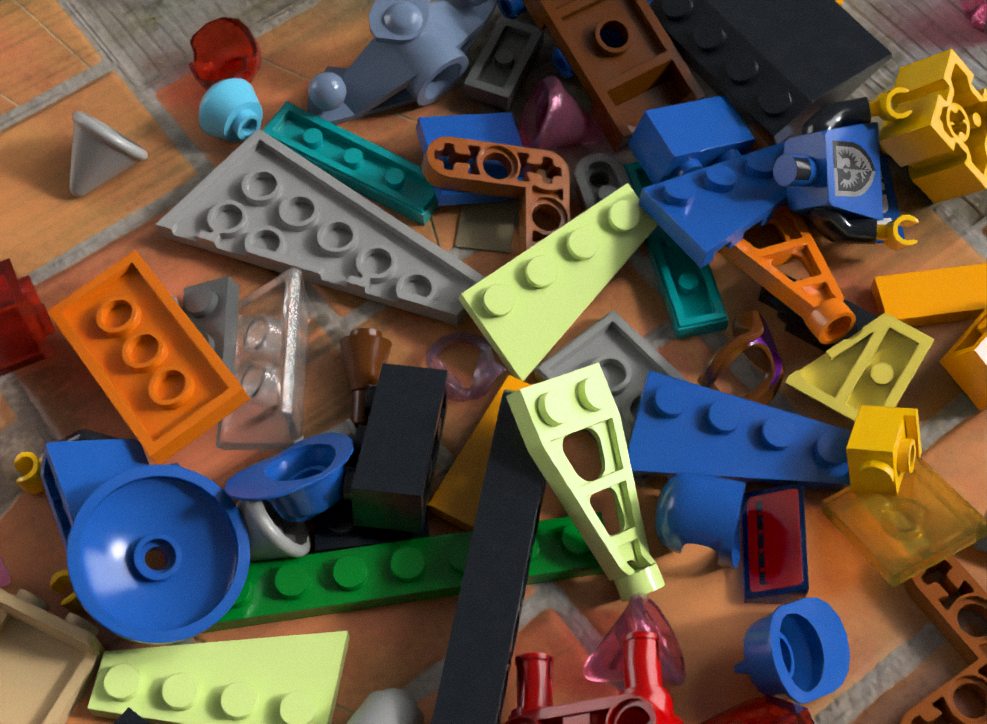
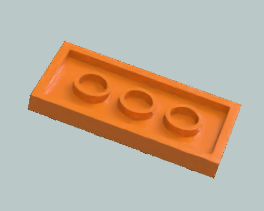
(148, 357)

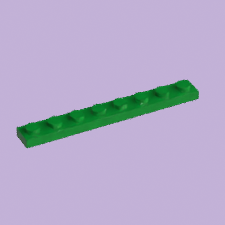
(390, 575)

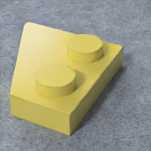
(865, 368)

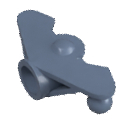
(412, 58)

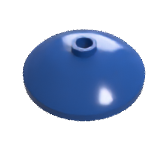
(166, 513)

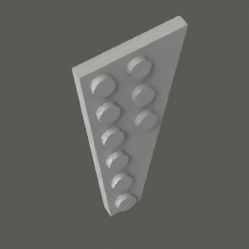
(289, 213)

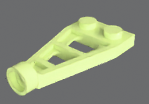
(577, 403)

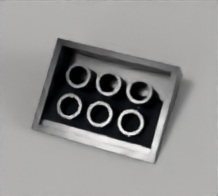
(773, 56)

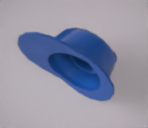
(299, 479)
(797, 651)

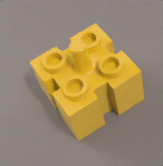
(946, 130)

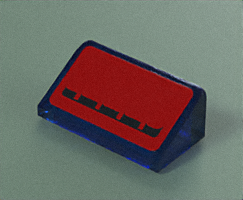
(774, 545)

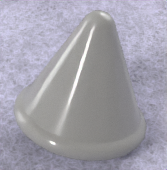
(99, 154)
(272, 535)

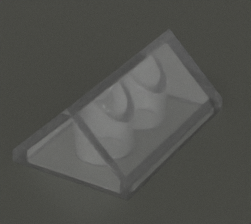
(270, 366)

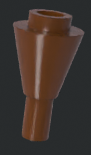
(363, 358)

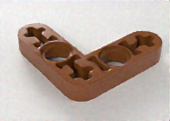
(531, 191)
(971, 649)

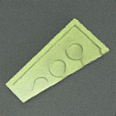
(549, 286)
(225, 681)

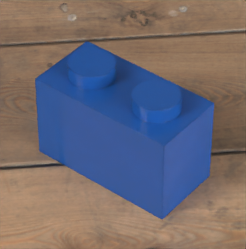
(689, 137)

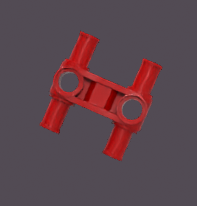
(637, 703)

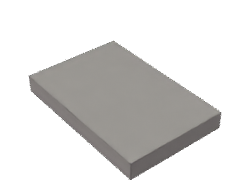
(623, 360)

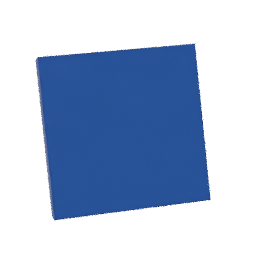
(482, 127)

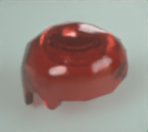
(224, 51)

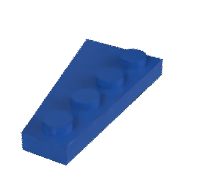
(717, 202)
(732, 438)

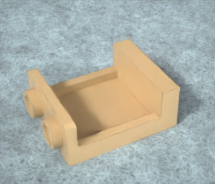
(43, 660)

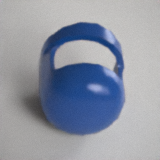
(701, 512)

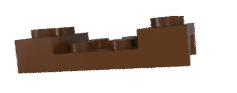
(624, 79)

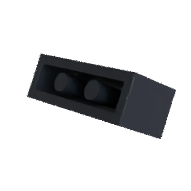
(397, 448)

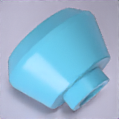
(230, 110)

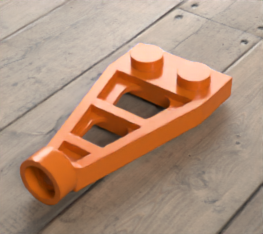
(812, 298)

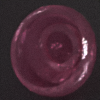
(555, 119)
(639, 615)

